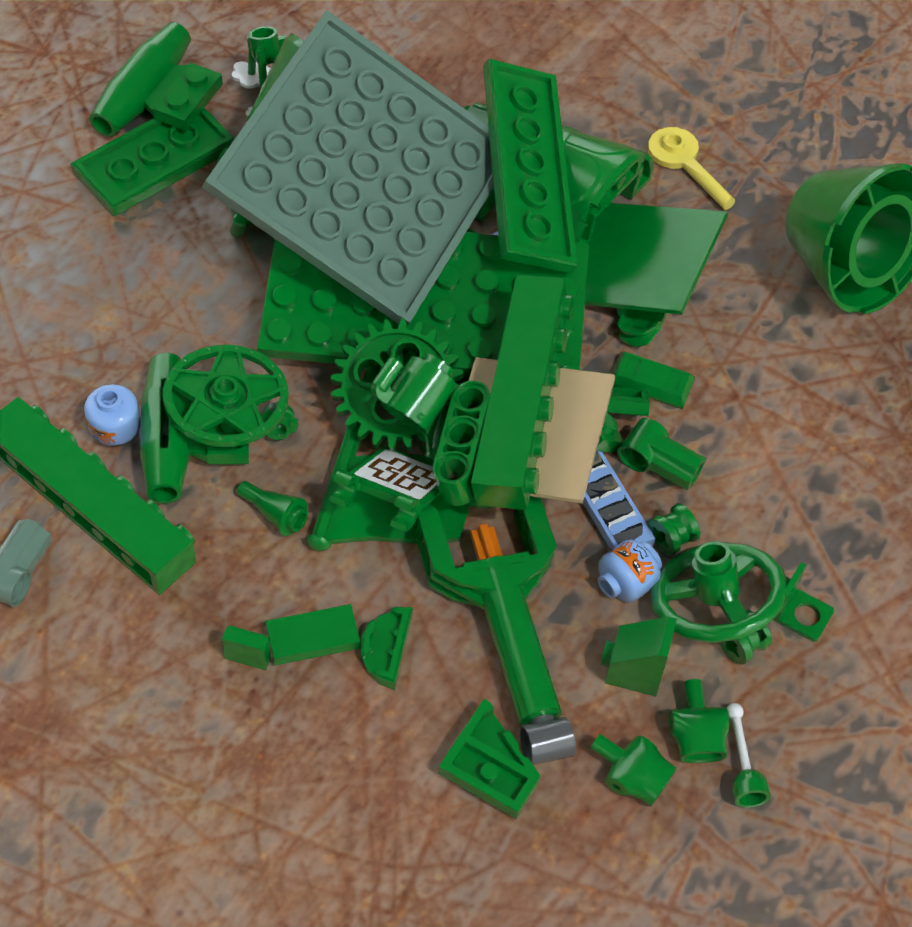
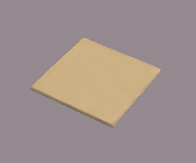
(572, 433)

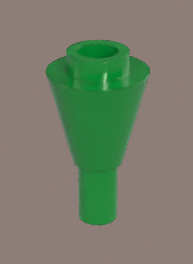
(283, 511)

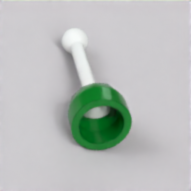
(750, 785)

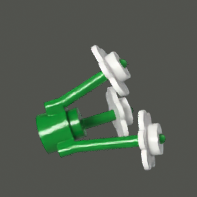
(263, 49)

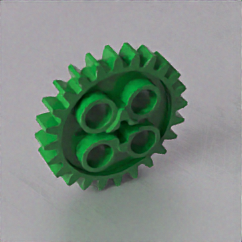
(357, 394)

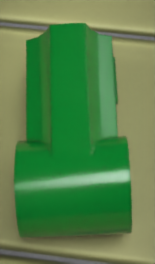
(652, 449)

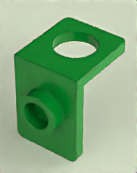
(796, 598)

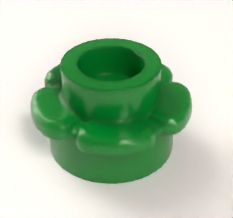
(286, 426)

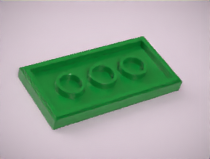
(149, 160)

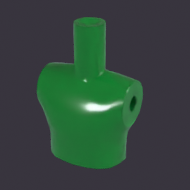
(699, 729)
(636, 769)

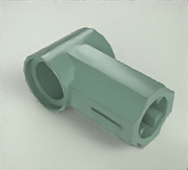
(19, 558)

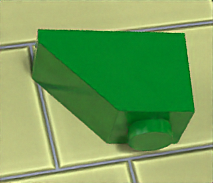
(639, 655)

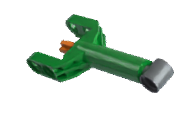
(501, 589)

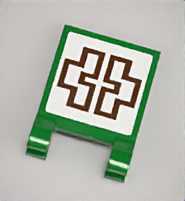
(391, 477)

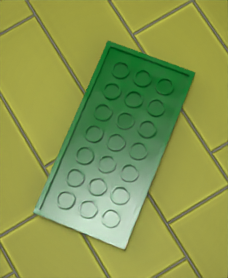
(468, 305)

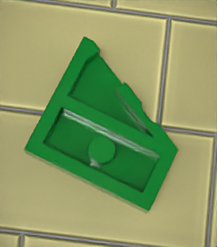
(490, 763)

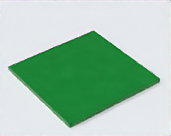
(649, 256)

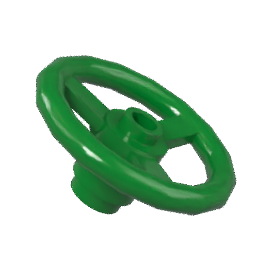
(716, 583)

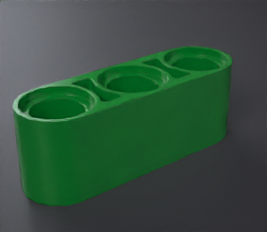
(460, 426)

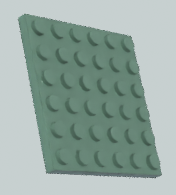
(359, 169)

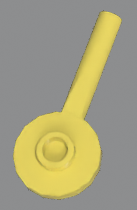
(678, 149)

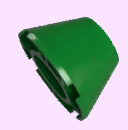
(855, 233)

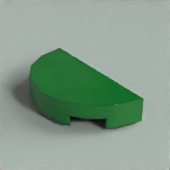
(384, 645)

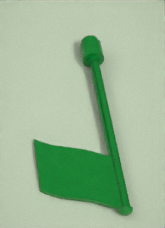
(367, 515)

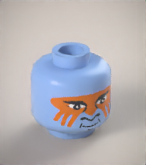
(112, 414)
(629, 570)

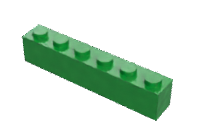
(521, 393)
(93, 497)

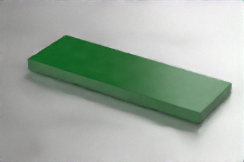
(529, 167)

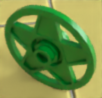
(225, 395)

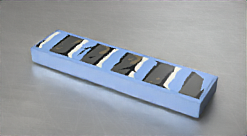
(612, 507)

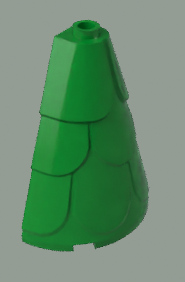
(596, 173)

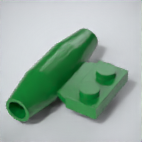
(156, 83)
(165, 448)

